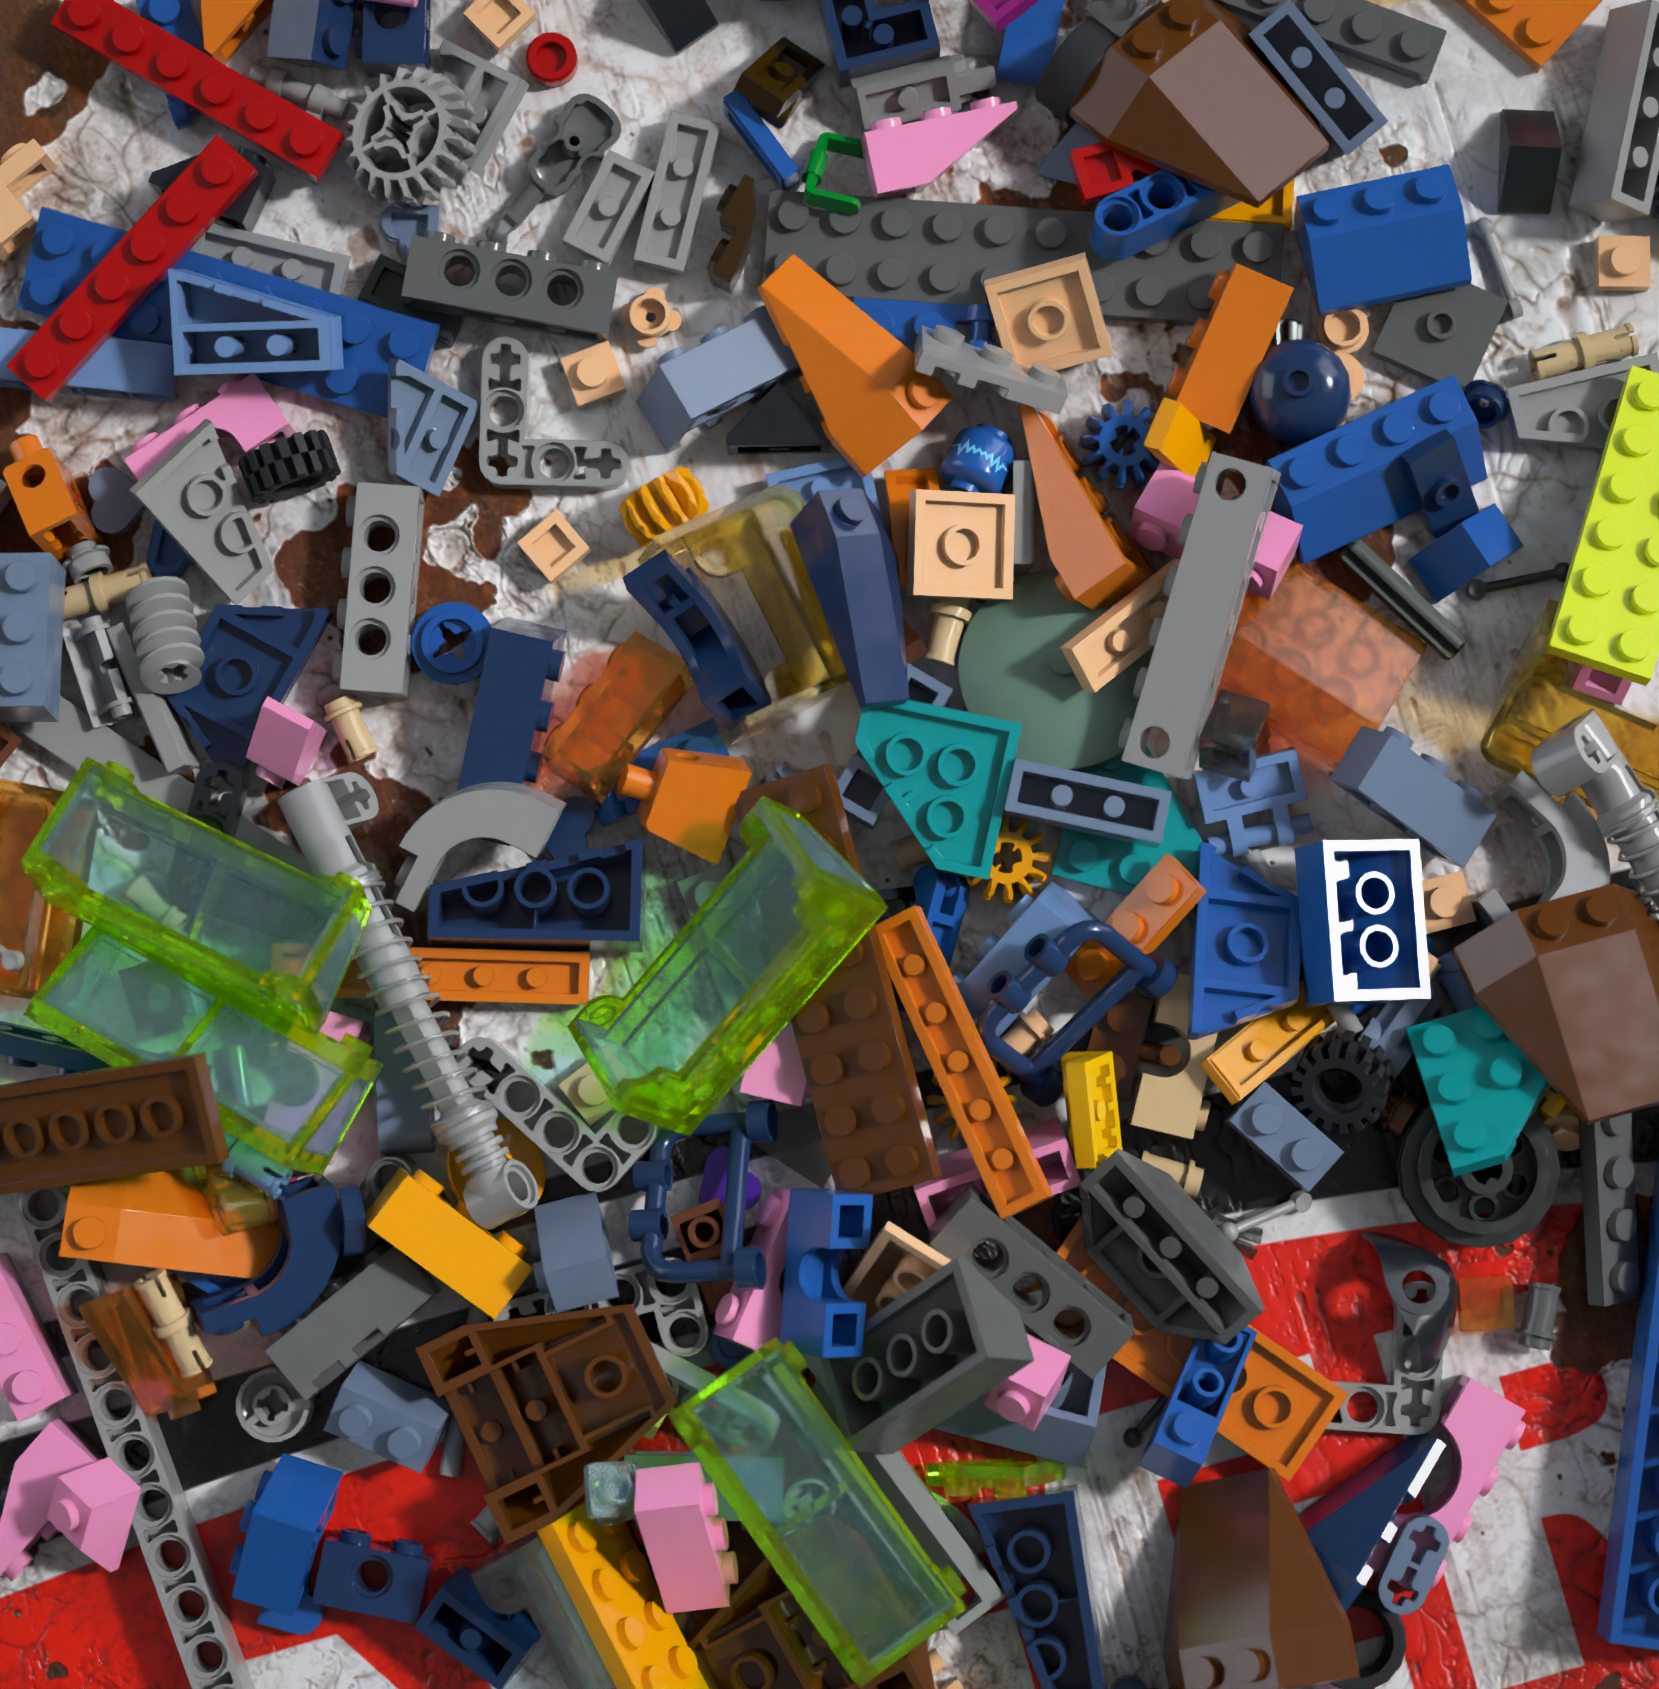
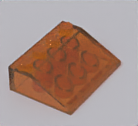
(1318, 662)

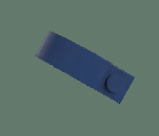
(703, 635)
(296, 1273)

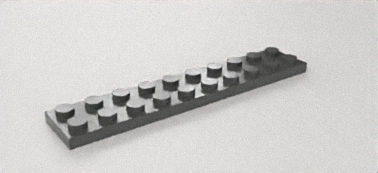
(950, 248)

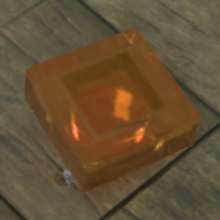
(1485, 1303)

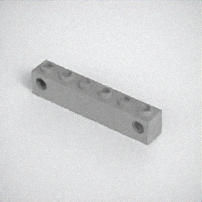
(1199, 615)
(922, 1515)

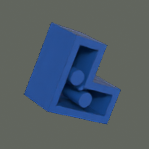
(283, 1533)

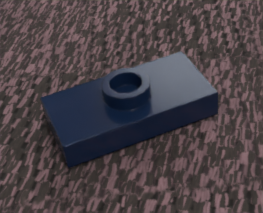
(1440, 483)

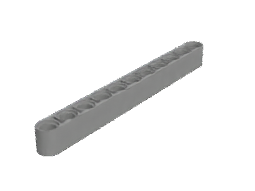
(157, 1474)

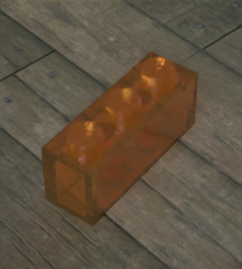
(616, 716)

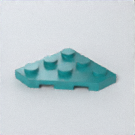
(944, 776)
(1120, 864)
(1475, 1086)

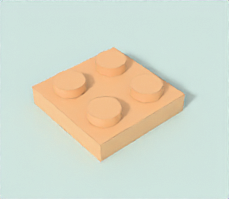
(1049, 314)
(960, 544)

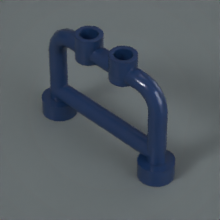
(1047, 957)
(655, 1178)

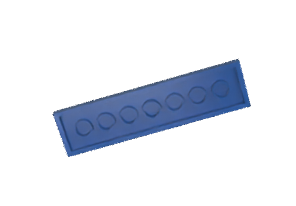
(71, 247)

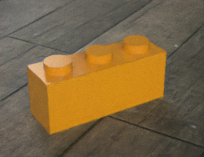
(448, 1241)

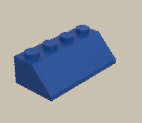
(1354, 475)

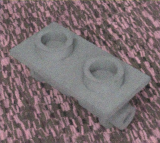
(99, 673)

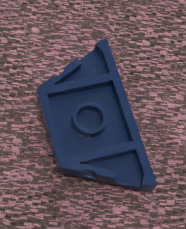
(246, 659)

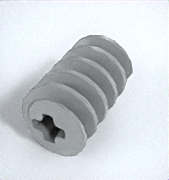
(165, 635)

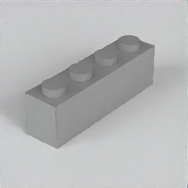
(1621, 130)

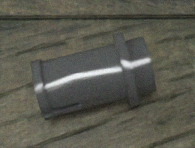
(1539, 1316)

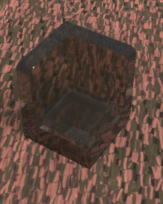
(1232, 734)

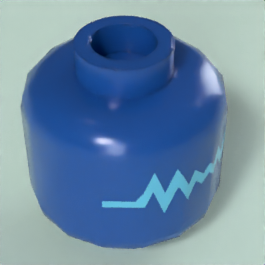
(979, 460)

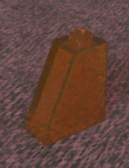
(141, 1359)

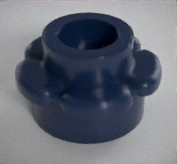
(1487, 413)

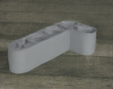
(549, 1106)
(648, 1298)

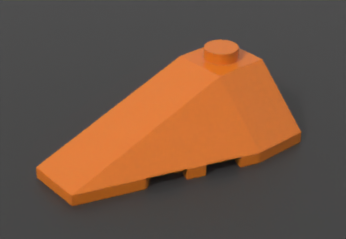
(851, 366)
(1087, 548)
(159, 1225)

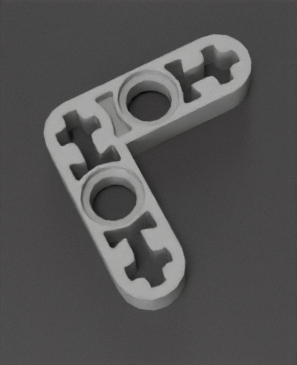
(531, 451)
(1391, 1396)

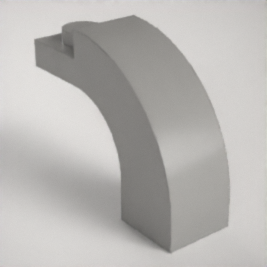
(489, 810)
(1564, 830)

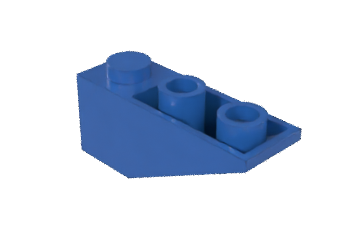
(1195, 1408)

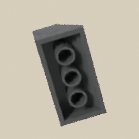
(926, 1359)

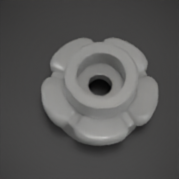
(87, 559)

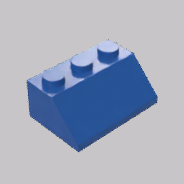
(1383, 240)
(1362, 922)

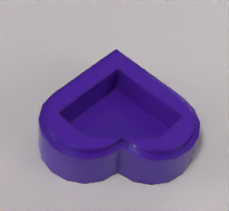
(715, 1178)

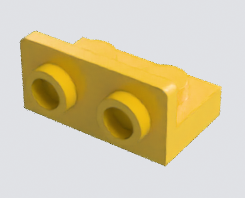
(1091, 1106)

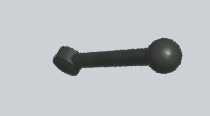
(1478, 588)
(1133, 1436)

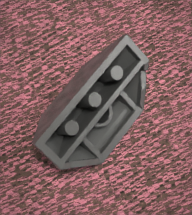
(1165, 1251)

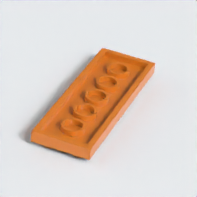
(1277, 1400)

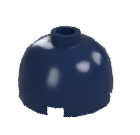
(1299, 391)

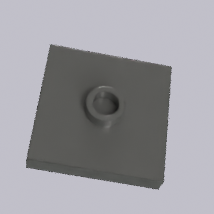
(1440, 333)

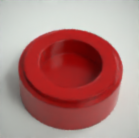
(552, 60)

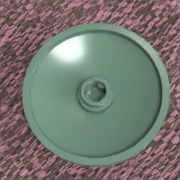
(1019, 674)

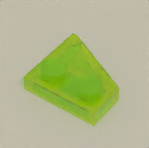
(1004, 1475)

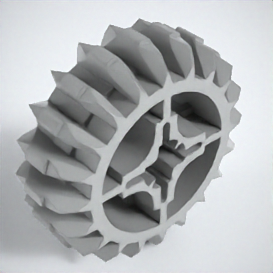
(428, 141)

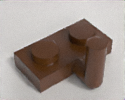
(1123, 1033)

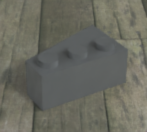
(351, 1320)

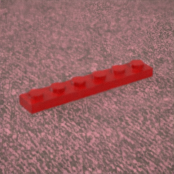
(201, 83)
(132, 269)

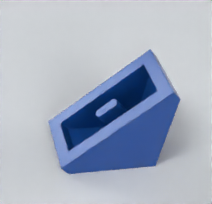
(1465, 552)

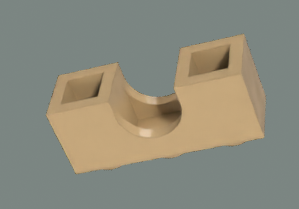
(1175, 1102)

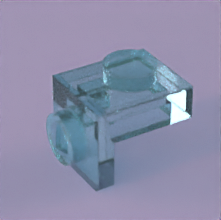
(610, 1492)

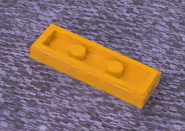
(1264, 1047)

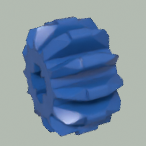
(1103, 441)

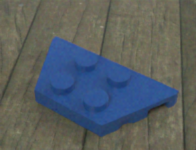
(1241, 947)

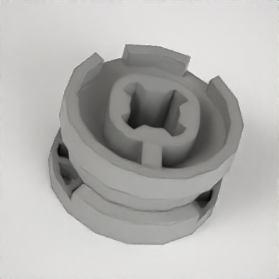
(272, 1407)

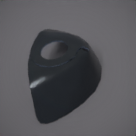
(1429, 1321)

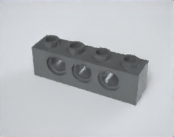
(481, 300)
(1103, 1323)

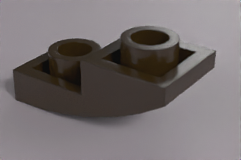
(737, 220)

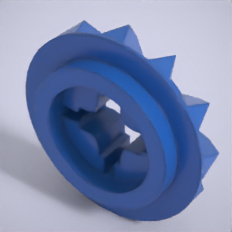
(429, 639)

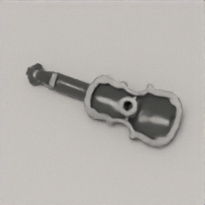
(583, 133)

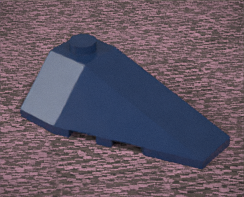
(1362, 1512)

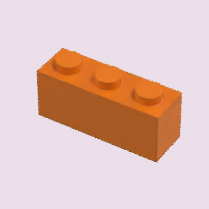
(1229, 345)

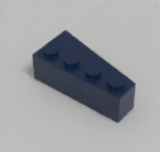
(513, 704)
(551, 905)
(1047, 1581)

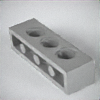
(389, 670)

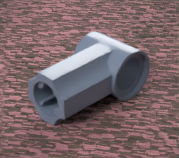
(1390, 1026)

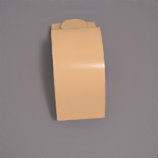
(19, 172)

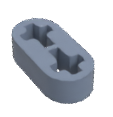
(1423, 1569)

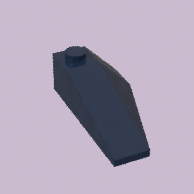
(858, 590)

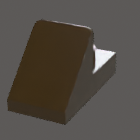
(779, 81)

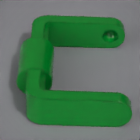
(815, 168)

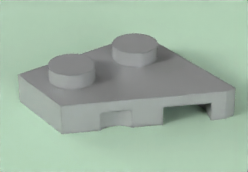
(491, 93)

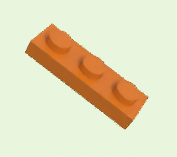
(1142, 918)

